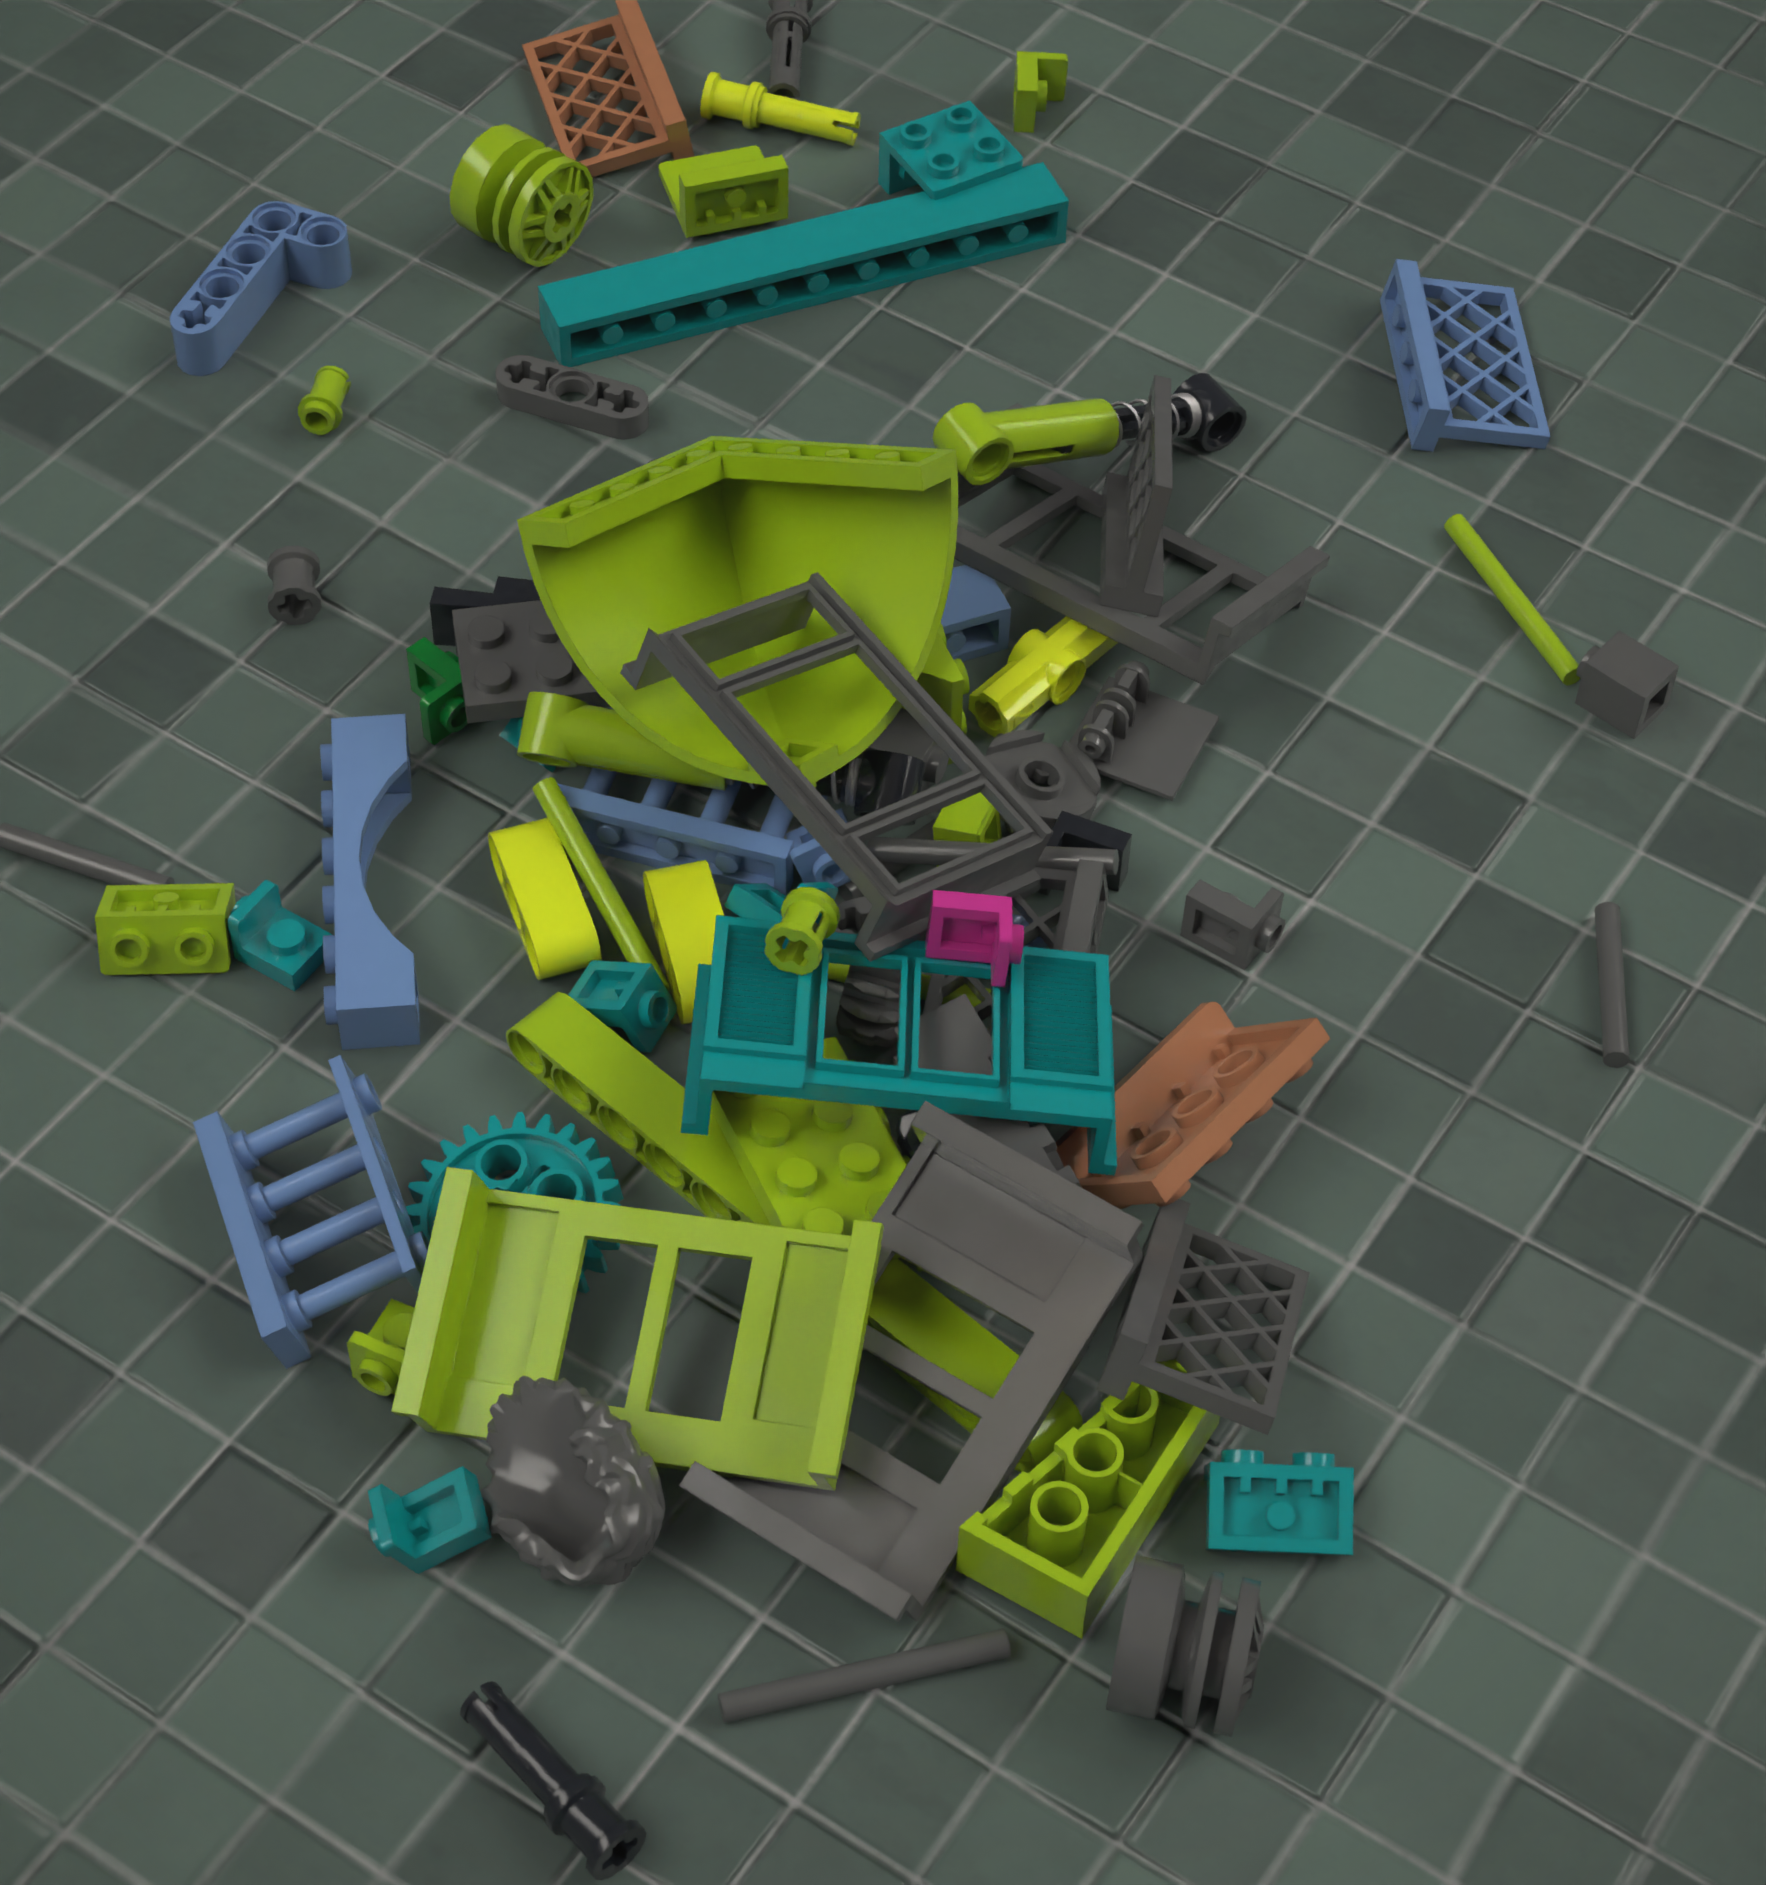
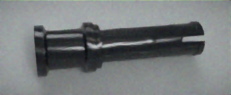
(572, 1801)

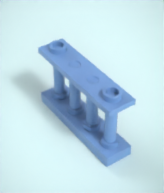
(666, 838)
(250, 1206)

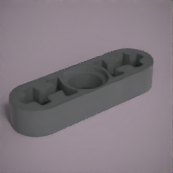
(607, 409)

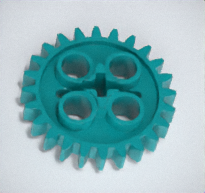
(569, 1167)

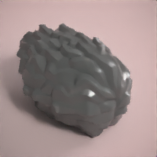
(570, 1484)

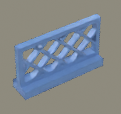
(1422, 358)

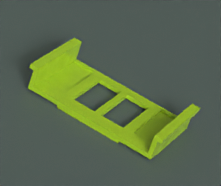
(504, 1297)

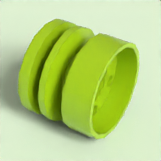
(521, 195)

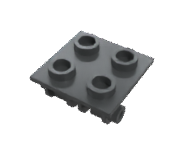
(1142, 734)

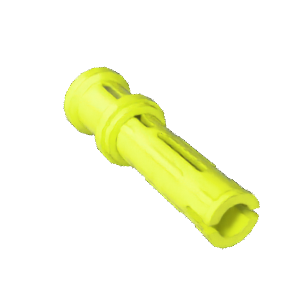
(755, 106)

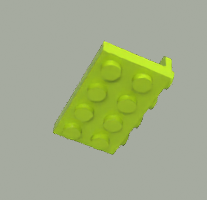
(812, 1159)

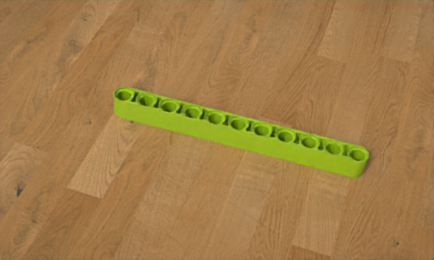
(643, 1115)

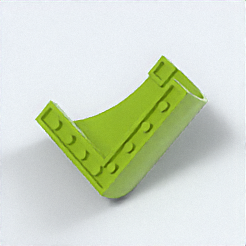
(733, 527)

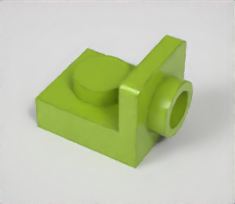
(1037, 80)
(380, 1354)

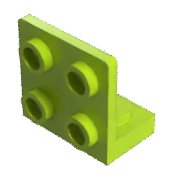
(726, 190)

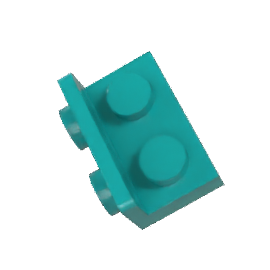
(1278, 1505)

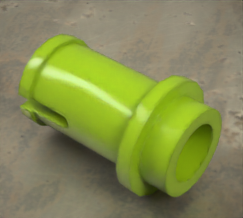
(321, 408)

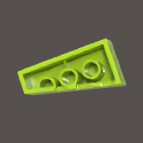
(1087, 1507)

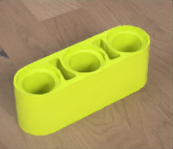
(544, 898)
(683, 917)

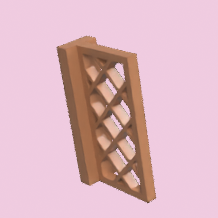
(642, 70)

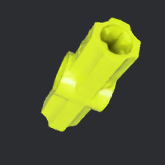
(1037, 671)

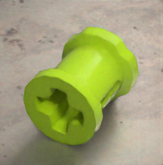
(798, 925)

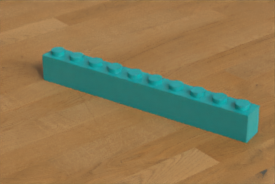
(799, 266)

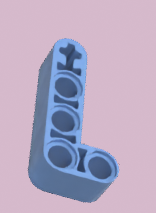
(248, 274)

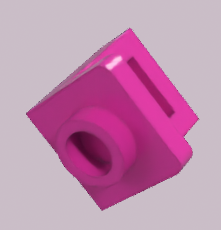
(975, 931)

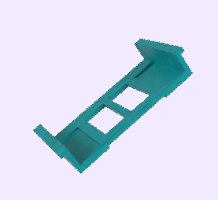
(767, 1026)

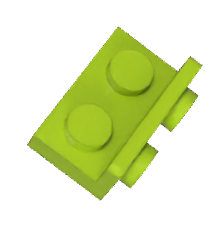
(164, 928)

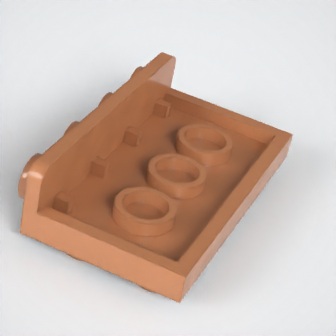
(1190, 1101)

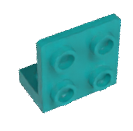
(945, 152)

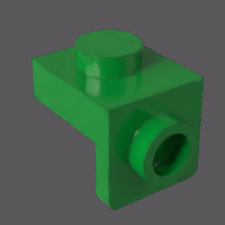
(438, 682)

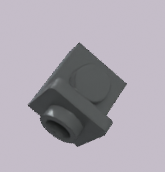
(1231, 927)

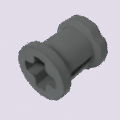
(294, 591)

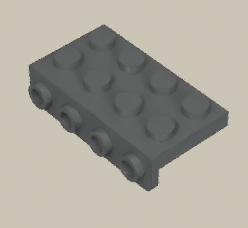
(513, 652)

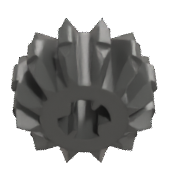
(870, 1006)

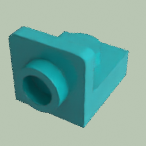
(275, 938)
(627, 998)

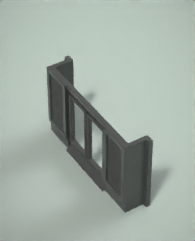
(1022, 1249)

